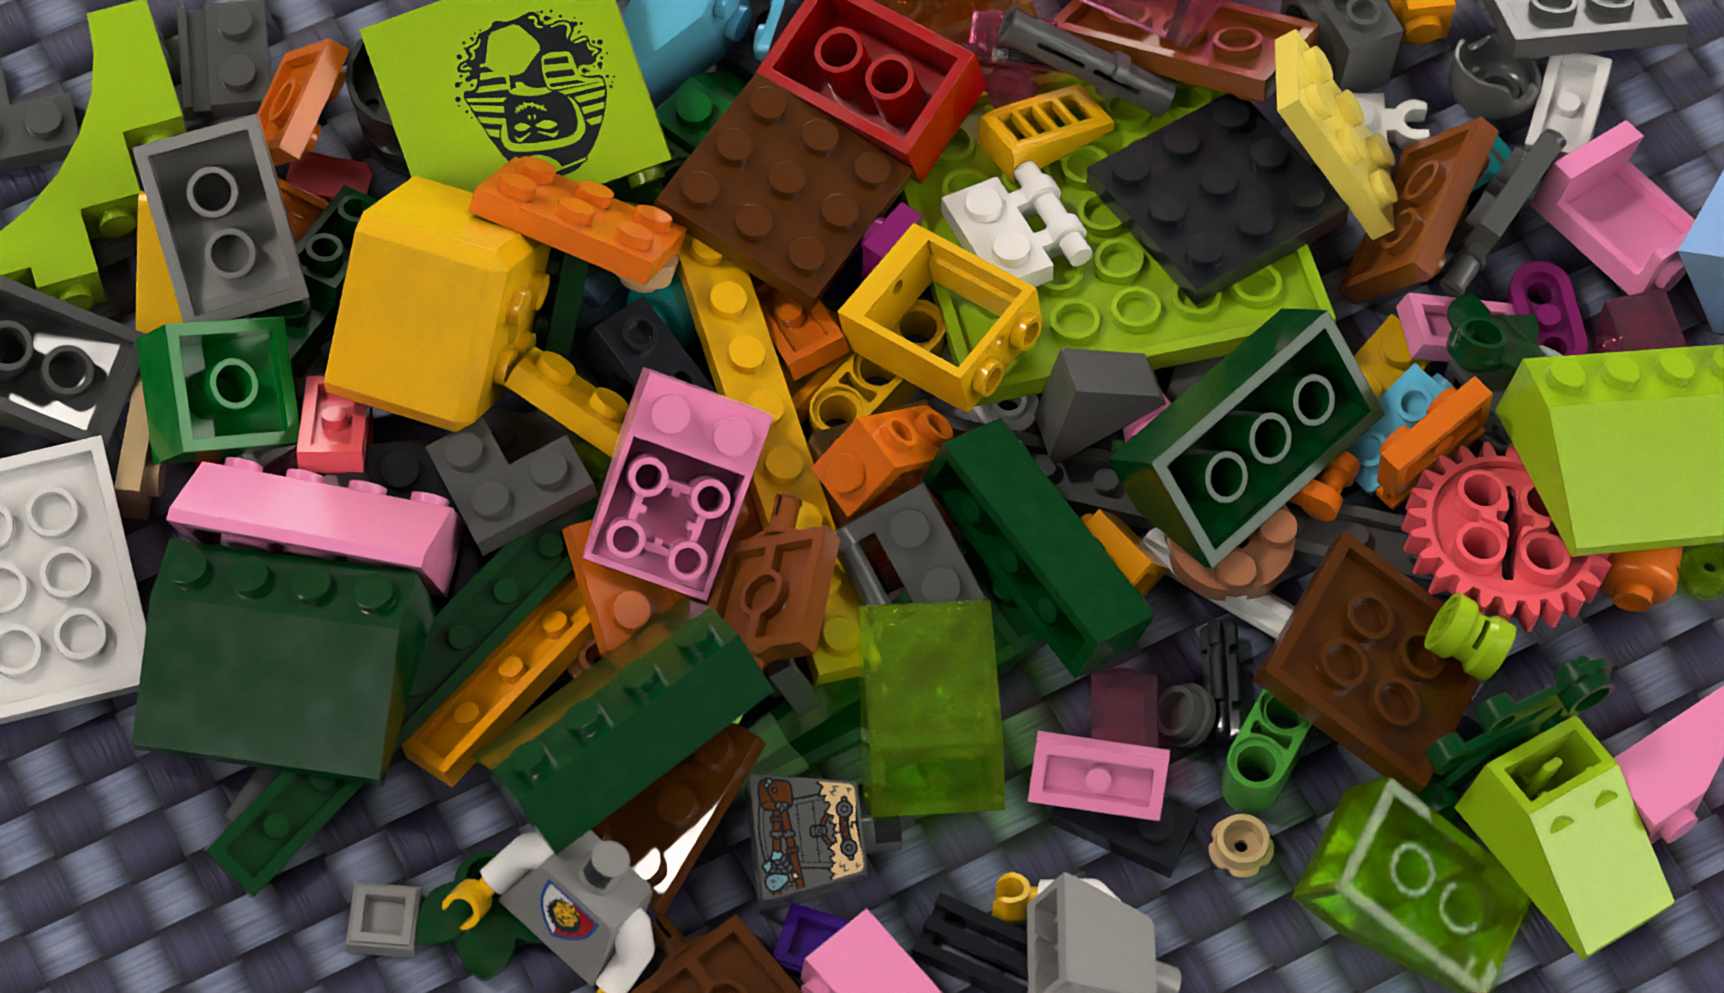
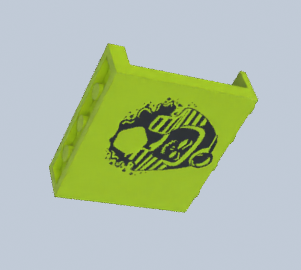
(518, 80)

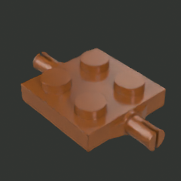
(777, 585)

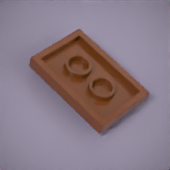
(1432, 193)

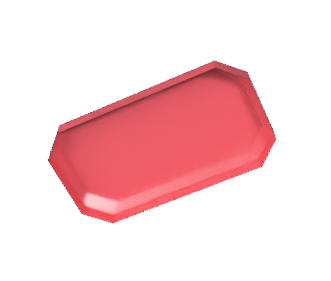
(327, 175)

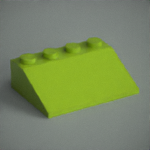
(1624, 445)

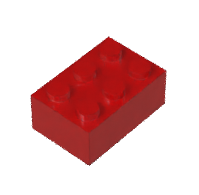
(878, 76)

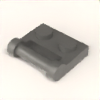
(917, 547)

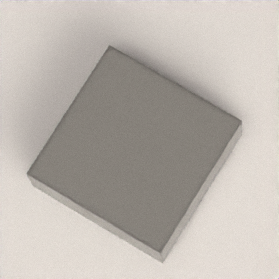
(384, 920)

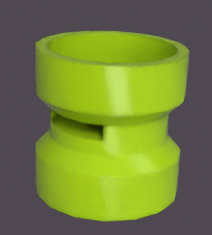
(1470, 637)

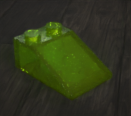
(1413, 888)

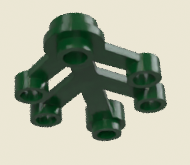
(1507, 725)

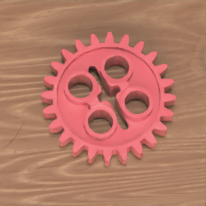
(1462, 539)

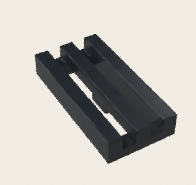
(984, 924)

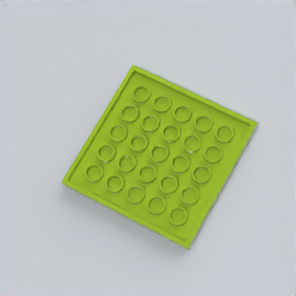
(1121, 294)

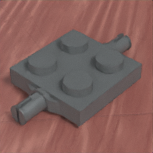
(1496, 210)

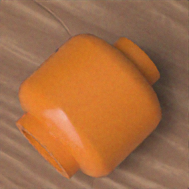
(1642, 577)

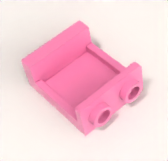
(1616, 212)

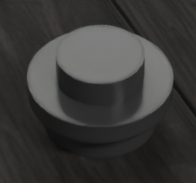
(1186, 714)

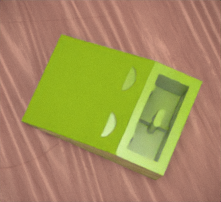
(1569, 836)

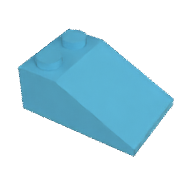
(682, 38)

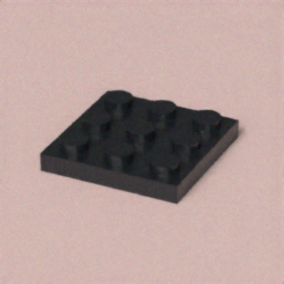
(1217, 196)

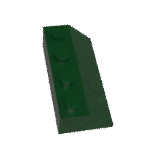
(1248, 434)

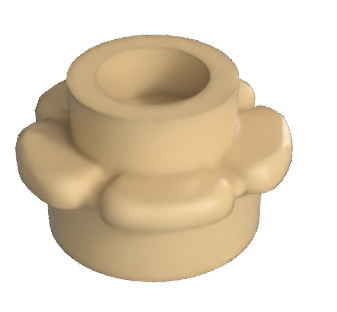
(1242, 829)

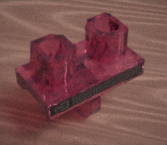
(1012, 69)

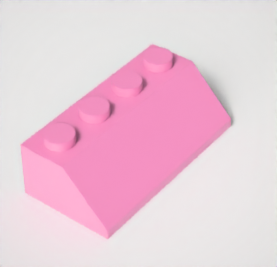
(316, 520)

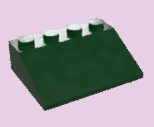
(279, 660)
(624, 722)

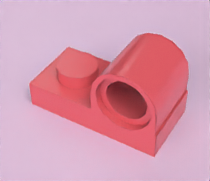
(332, 431)

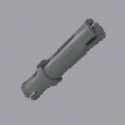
(1109, 73)

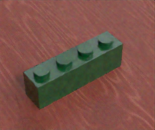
(1038, 547)

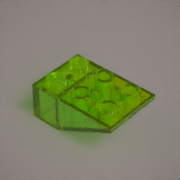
(930, 709)

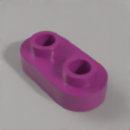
(1559, 319)

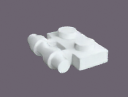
(995, 228)

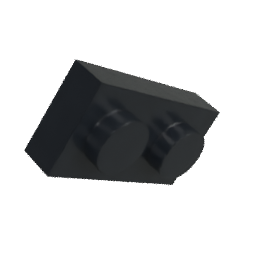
(1142, 841)

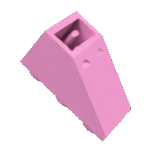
(676, 483)

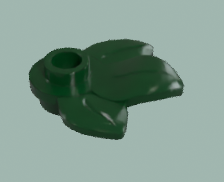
(1490, 341)
(488, 944)

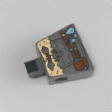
(811, 838)

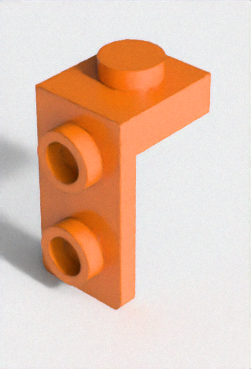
(878, 452)

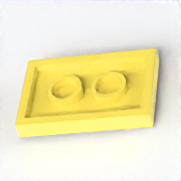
(1335, 133)

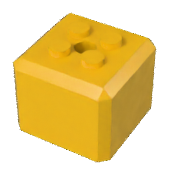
(434, 307)

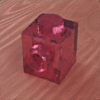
(1638, 323)

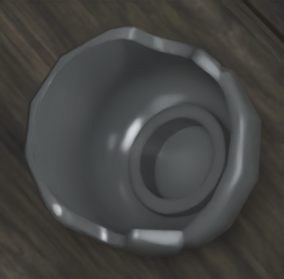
(1491, 82)

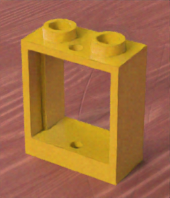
(900, 281)

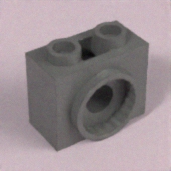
(1355, 37)

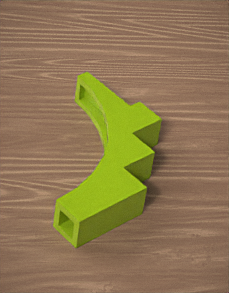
(97, 183)

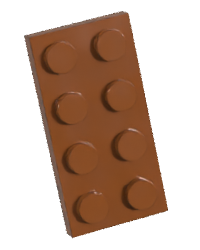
(1227, 54)

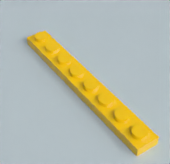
(750, 372)

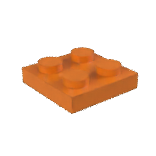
(297, 97)

